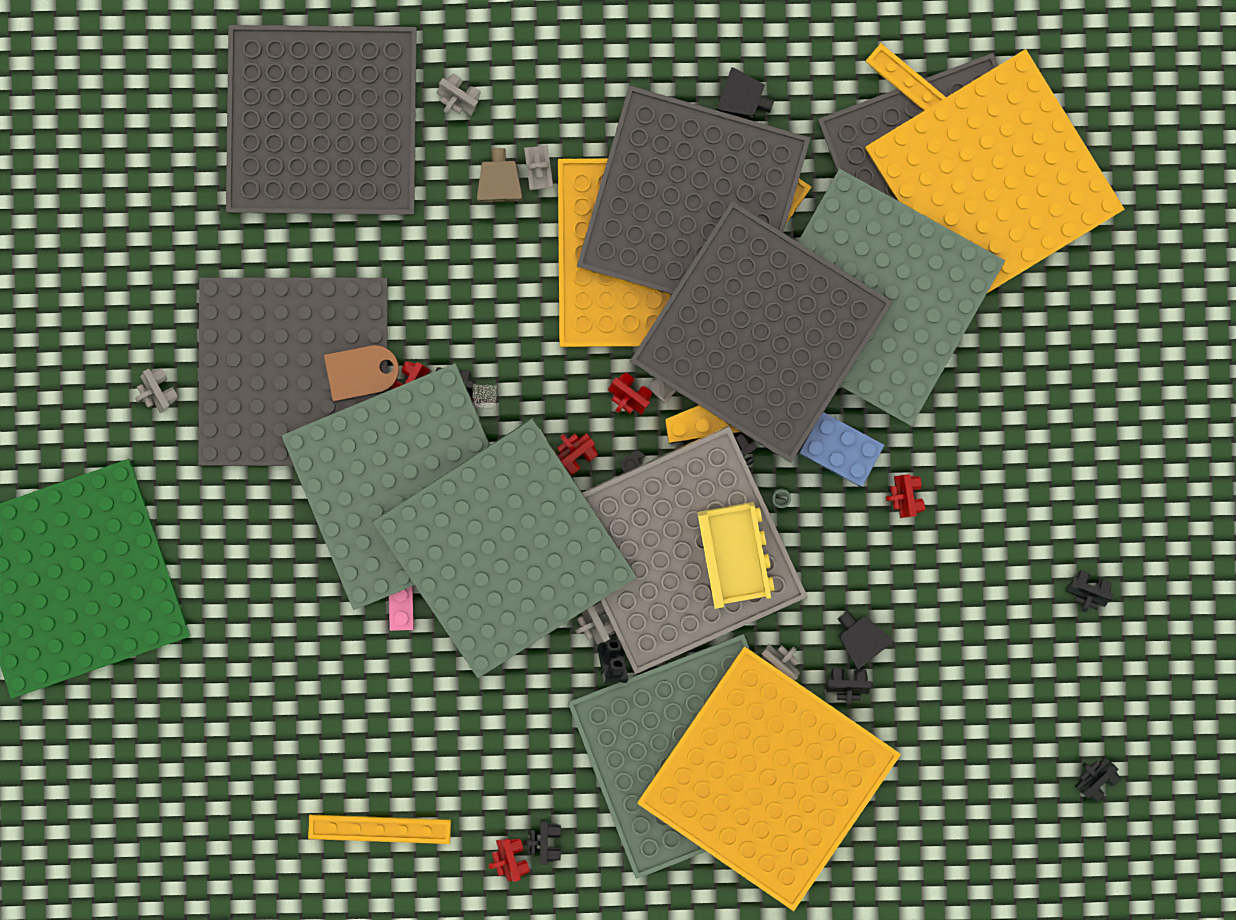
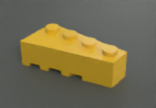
(693, 425)

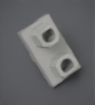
(455, 98)
(538, 167)
(151, 381)
(592, 625)
(784, 662)

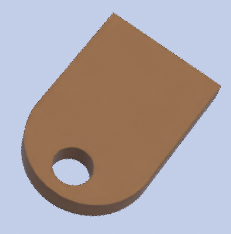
(358, 372)

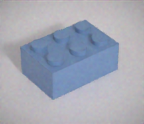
(841, 449)

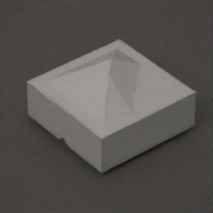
(661, 390)

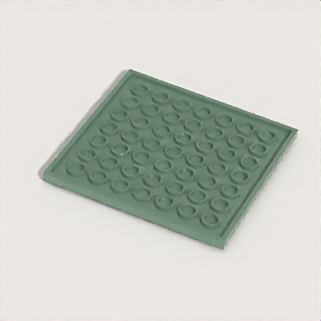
(917, 265)
(373, 460)
(504, 548)
(631, 734)

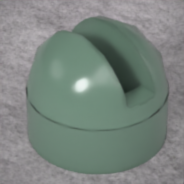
(781, 502)

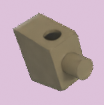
(499, 179)

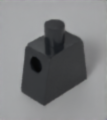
(743, 96)
(861, 638)

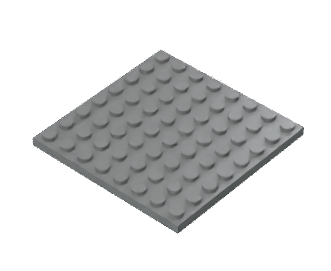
(659, 533)

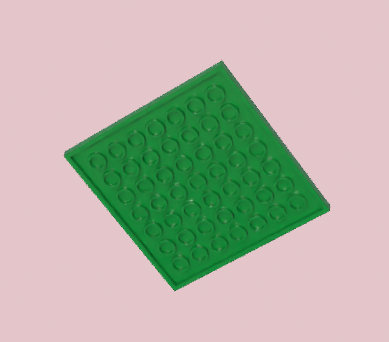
(81, 580)

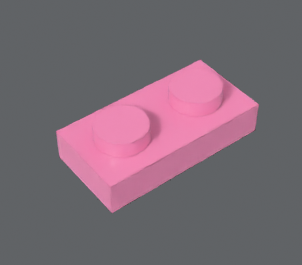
(401, 610)

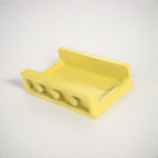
(735, 553)

